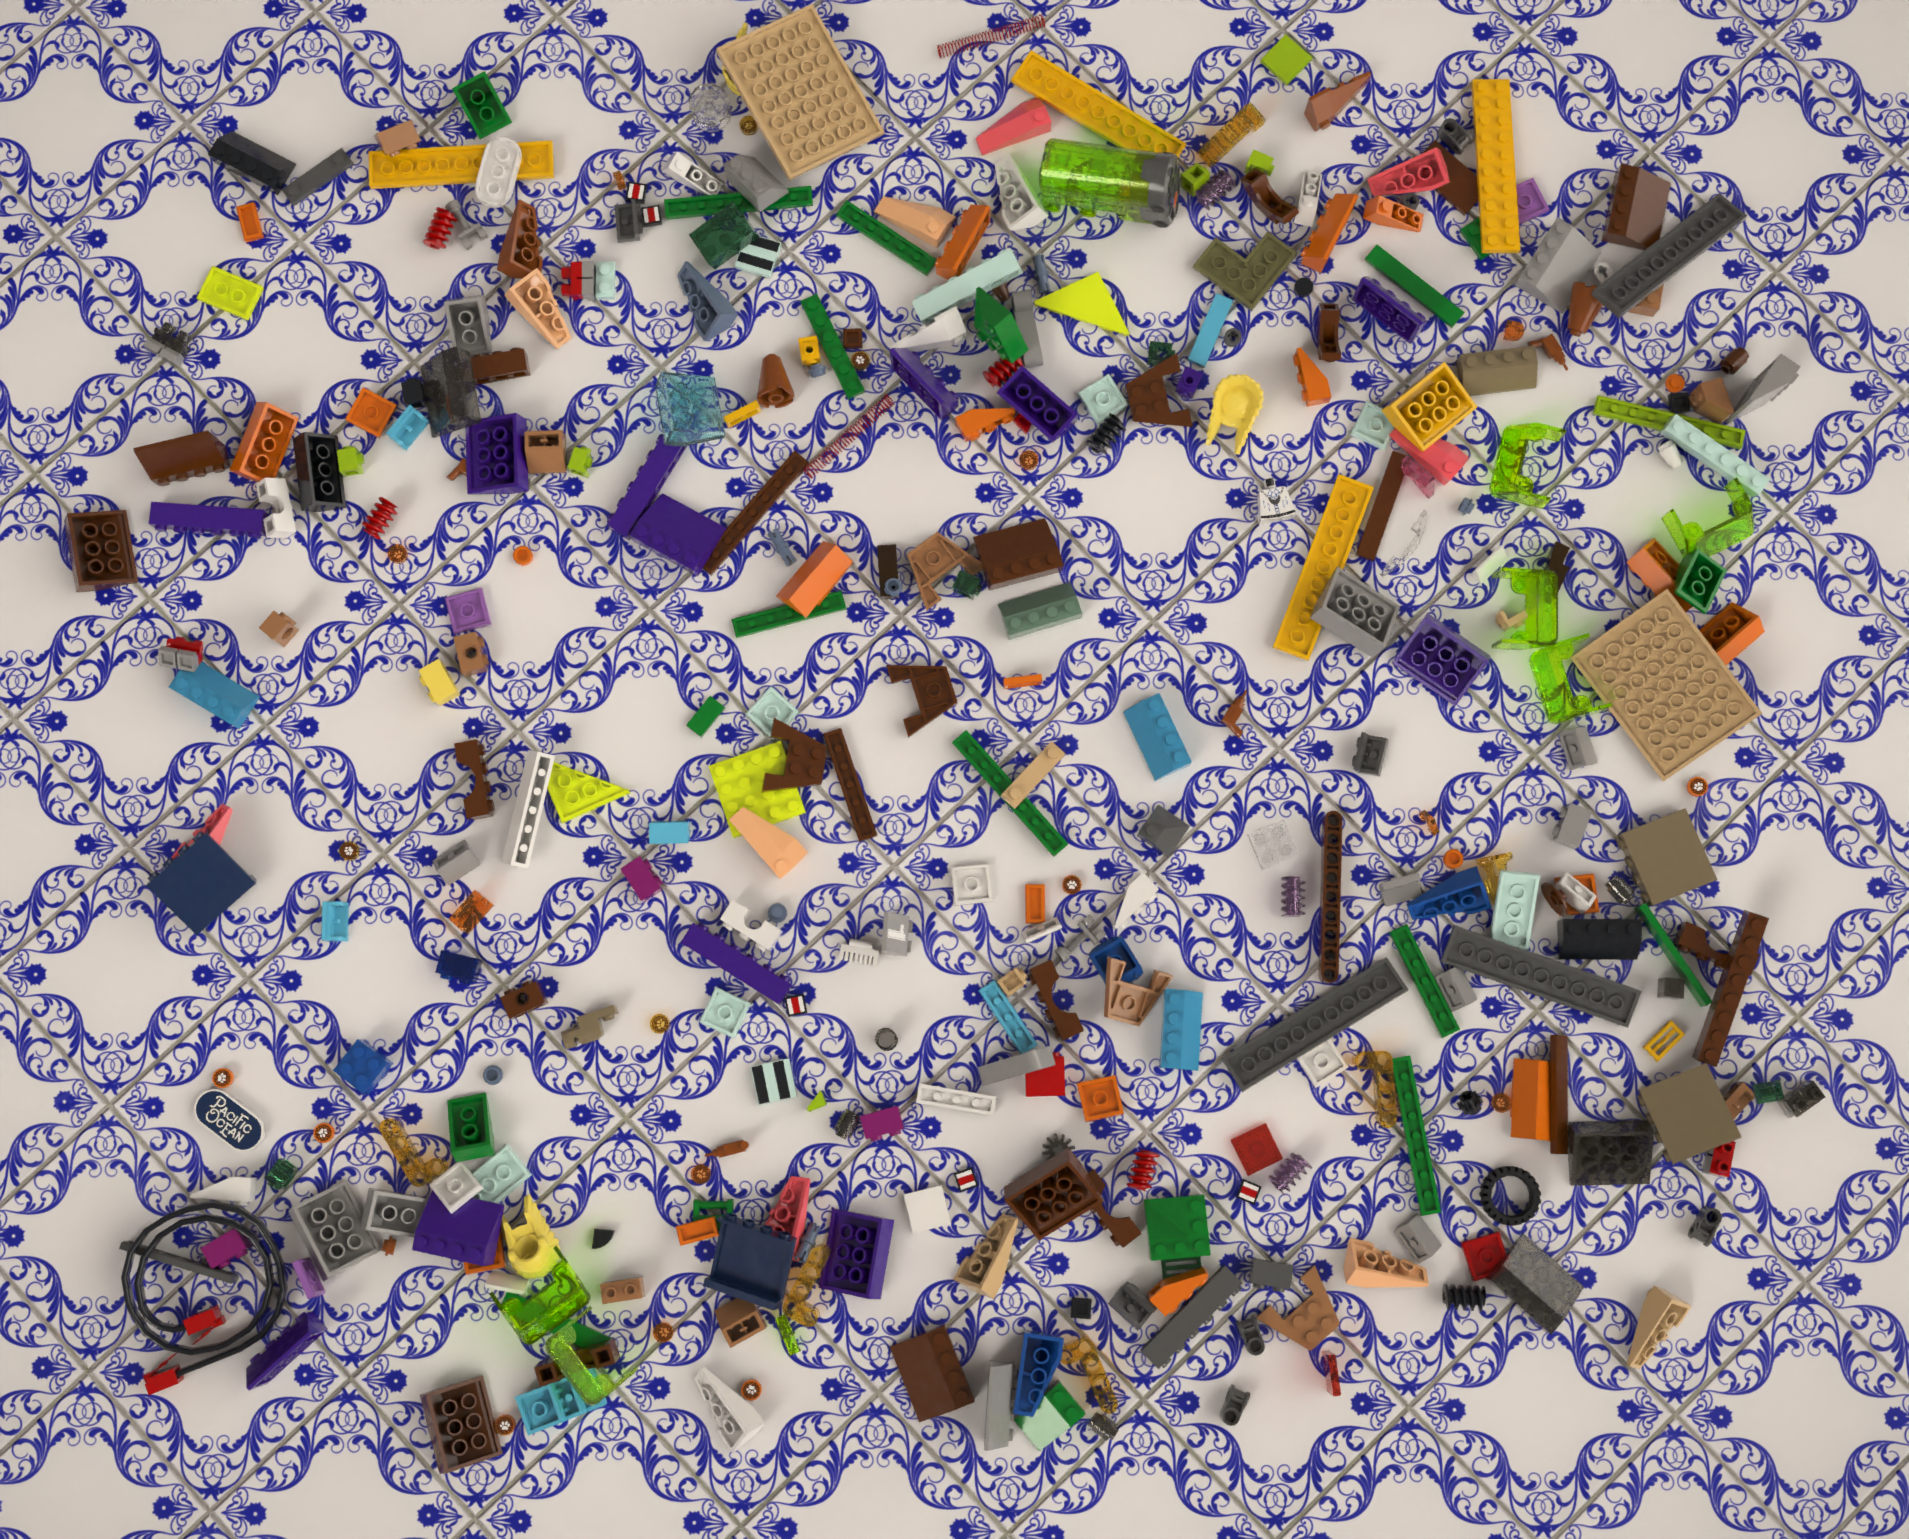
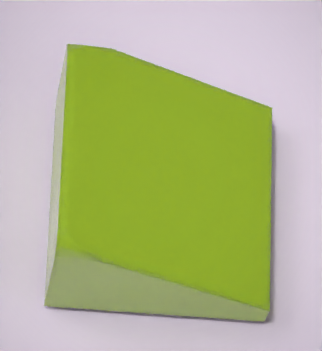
(818, 1102)

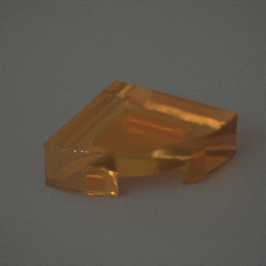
(1425, 816)

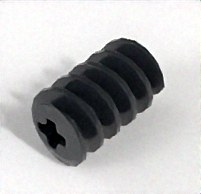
(1105, 434)
(1464, 1297)

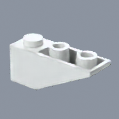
(691, 175)
(1308, 198)
(1137, 893)
(232, 1189)

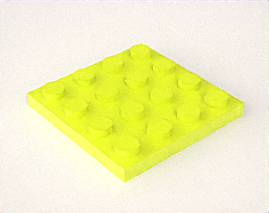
(741, 782)

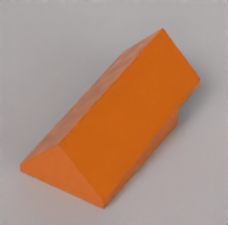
(815, 578)
(1530, 1099)

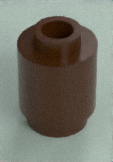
(1734, 360)

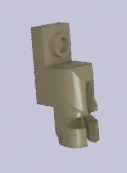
(589, 1027)

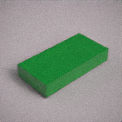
(705, 716)

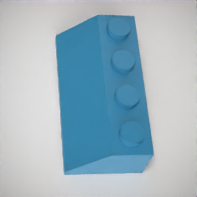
(216, 694)
(1157, 737)
(1181, 1029)

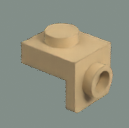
(1515, 621)
(1013, 981)

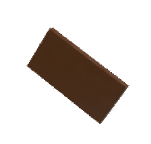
(1462, 189)

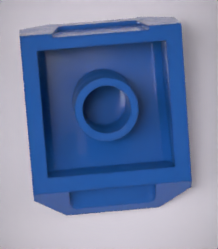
(1116, 948)

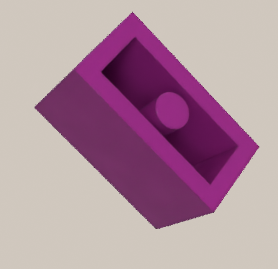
(642, 879)
(881, 1123)
(225, 1248)

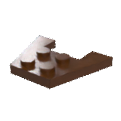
(1149, 397)
(932, 691)
(803, 761)

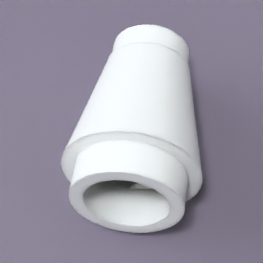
(1670, 453)

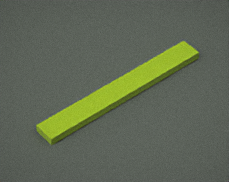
(1657, 418)

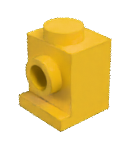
(809, 343)

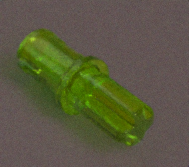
(787, 1335)

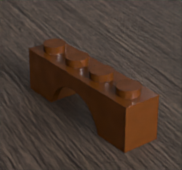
(478, 803)
(1692, 939)
(1065, 1023)
(1122, 1229)
(592, 1356)

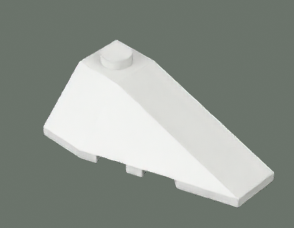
(1019, 202)
(944, 332)
(734, 1415)

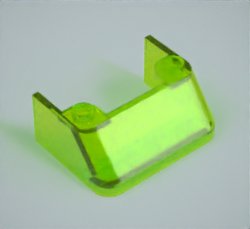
(1506, 477)
(1691, 536)
(1540, 605)
(1554, 686)
(548, 1306)
(590, 1389)

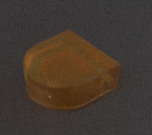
(1513, 330)

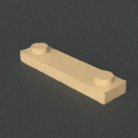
(1033, 775)

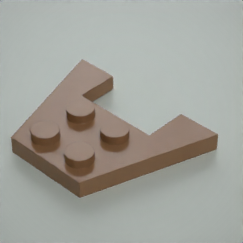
(933, 560)
(1129, 1001)
(1310, 1320)

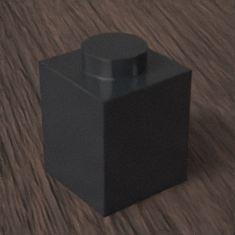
(413, 393)

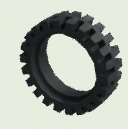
(1529, 1181)

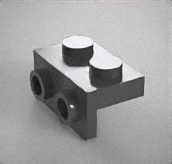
(627, 222)
(1370, 754)
(1132, 1305)

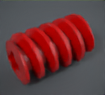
(439, 228)
(1000, 371)
(379, 518)
(1143, 1169)

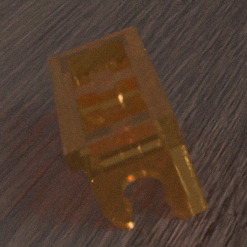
(471, 912)

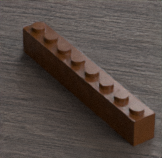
(1730, 988)

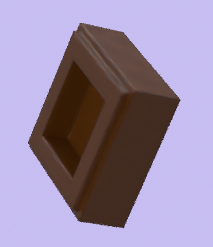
(852, 338)

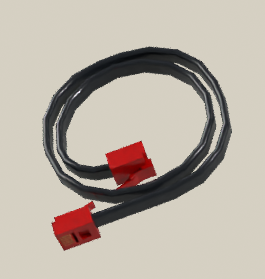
(209, 1317)

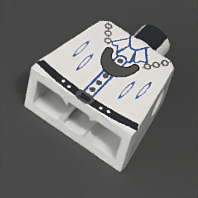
(1274, 504)

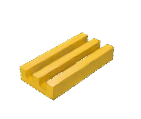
(742, 414)
(1675, 1028)

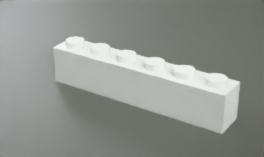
(528, 809)

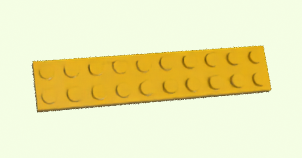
(1092, 107)
(452, 165)
(1495, 166)
(1327, 552)

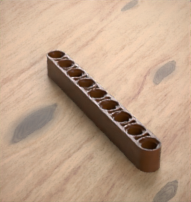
(1335, 888)

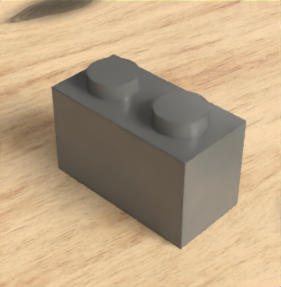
(1270, 1274)

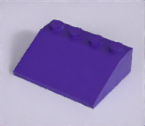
(1389, 309)
(923, 382)
(497, 455)
(677, 534)
(1441, 659)
(464, 1235)
(857, 1255)
(284, 1350)

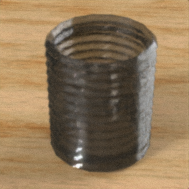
(878, 1035)

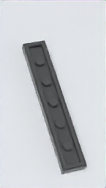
(184, 1263)

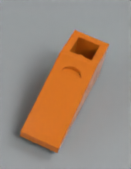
(1392, 214)
(1313, 381)
(978, 421)
(1175, 1289)

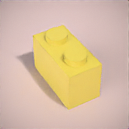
(438, 682)

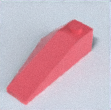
(1020, 124)
(1417, 174)
(1440, 459)
(215, 824)
(791, 1209)

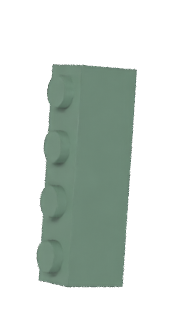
(1040, 610)

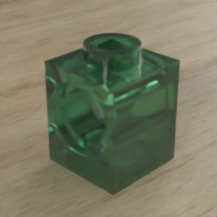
(1154, 348)
(967, 585)
(1768, 1091)
(281, 1174)

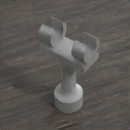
(455, 207)
(1063, 952)

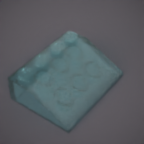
(688, 409)

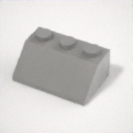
(753, 181)

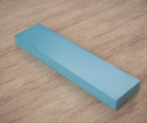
(1210, 330)
(1008, 1017)

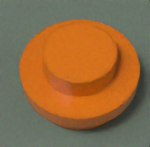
(1675, 383)

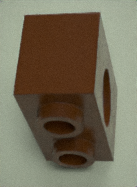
(511, 1001)

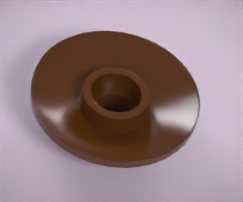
(1555, 898)

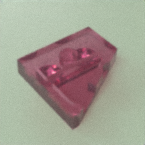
(1419, 476)

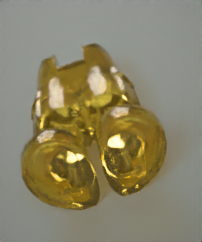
(1487, 864)

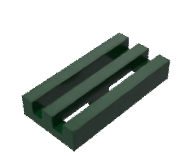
(1177, 1267)

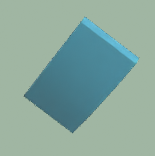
(552, 1405)

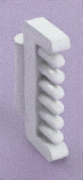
(859, 947)

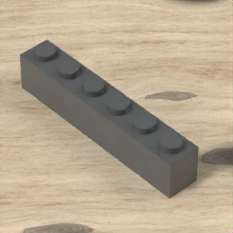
(1191, 1316)

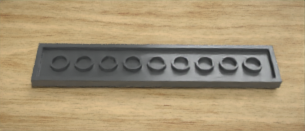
(1668, 255)
(1540, 976)
(1314, 1024)

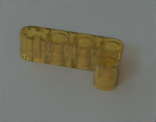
(1231, 133)
(1379, 1089)
(409, 1149)
(809, 1282)
(1094, 1375)

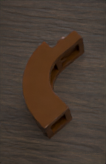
(1266, 199)
(1327, 332)

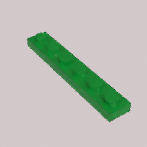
(832, 346)

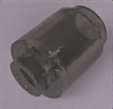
(1619, 889)
(846, 1124)
(1103, 1426)

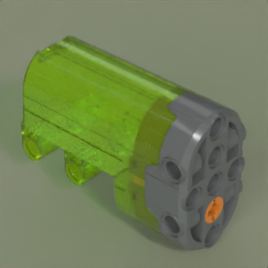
(1111, 179)

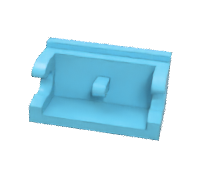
(407, 427)
(669, 832)
(335, 921)

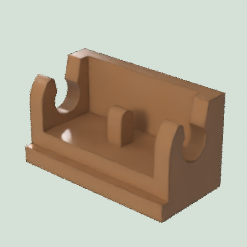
(1738, 1098)

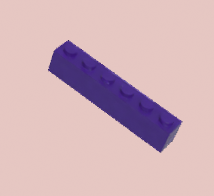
(645, 487)
(207, 519)
(737, 964)

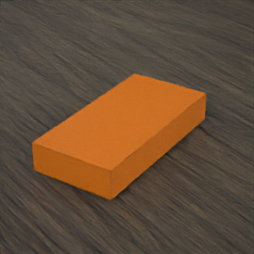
(250, 222)
(1022, 681)
(1035, 903)
(697, 1230)

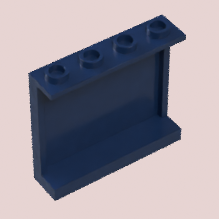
(200, 882)
(751, 1261)

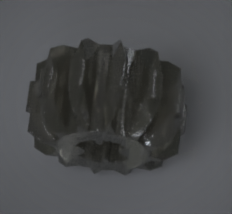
(1055, 1144)

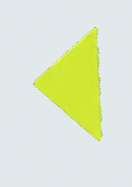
(1086, 302)
(579, 793)

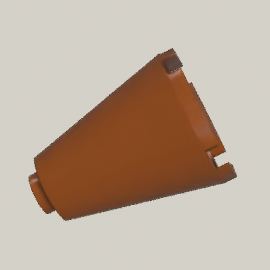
(1582, 308)
(774, 383)

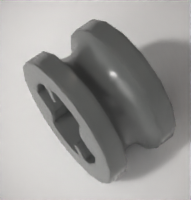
(1412, 196)
(1237, 340)

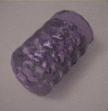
(1214, 187)
(1292, 896)
(1289, 1172)

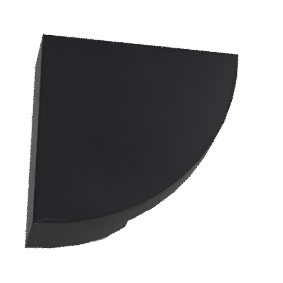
(601, 1237)

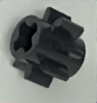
(1470, 1102)

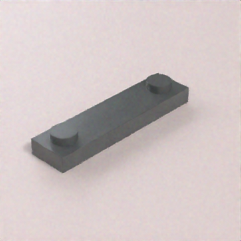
(317, 177)

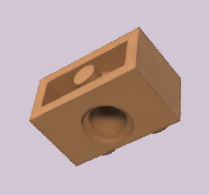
(279, 628)
(466, 643)
(622, 1290)

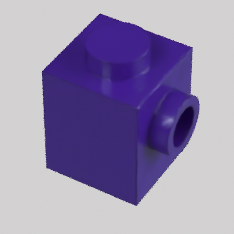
(1188, 383)

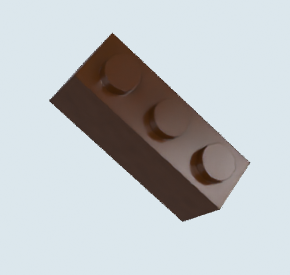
(500, 366)

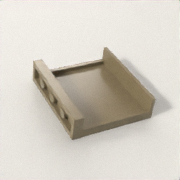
(1666, 858)
(1688, 1114)

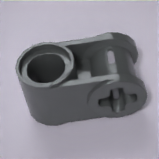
(1456, 136)
(1704, 1226)
(1250, 1334)
(1235, 1404)

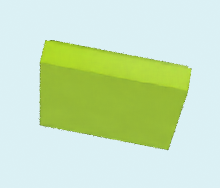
(1286, 59)

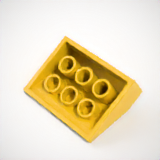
(1430, 407)

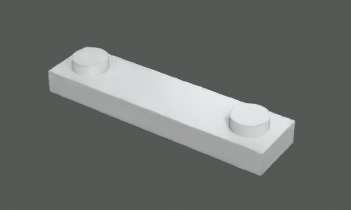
(956, 1099)

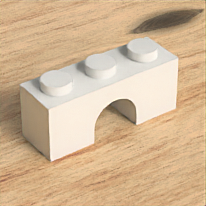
(276, 493)
(735, 918)

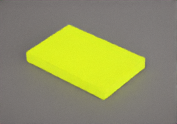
(230, 293)

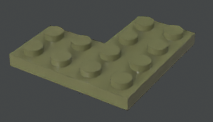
(1246, 278)

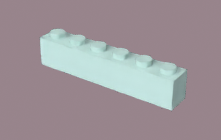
(962, 288)
(1714, 455)

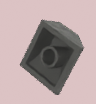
(1163, 831)

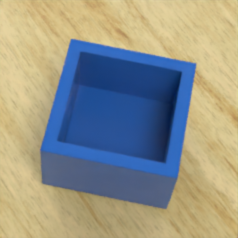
(363, 1066)

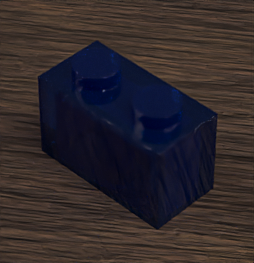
(458, 966)

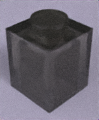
(1670, 988)

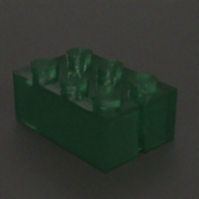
(724, 235)

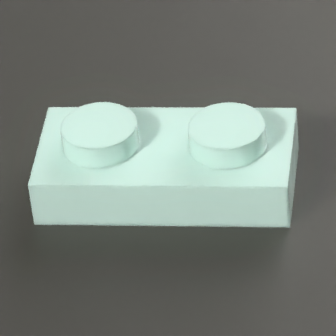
(605, 280)

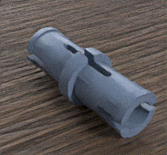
(1041, 274)
(782, 547)
(807, 1242)

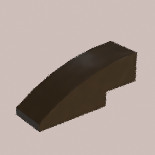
(1555, 561)
(887, 568)

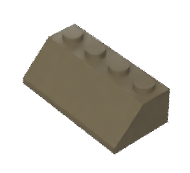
(1498, 370)

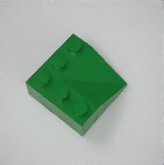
(997, 327)
(1177, 1227)

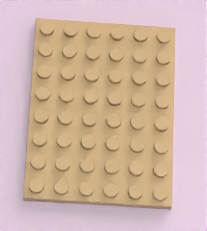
(800, 91)
(1666, 685)

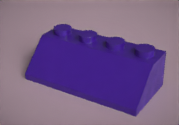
(1038, 404)

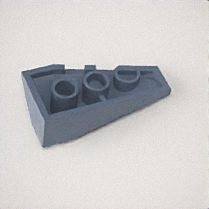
(709, 306)

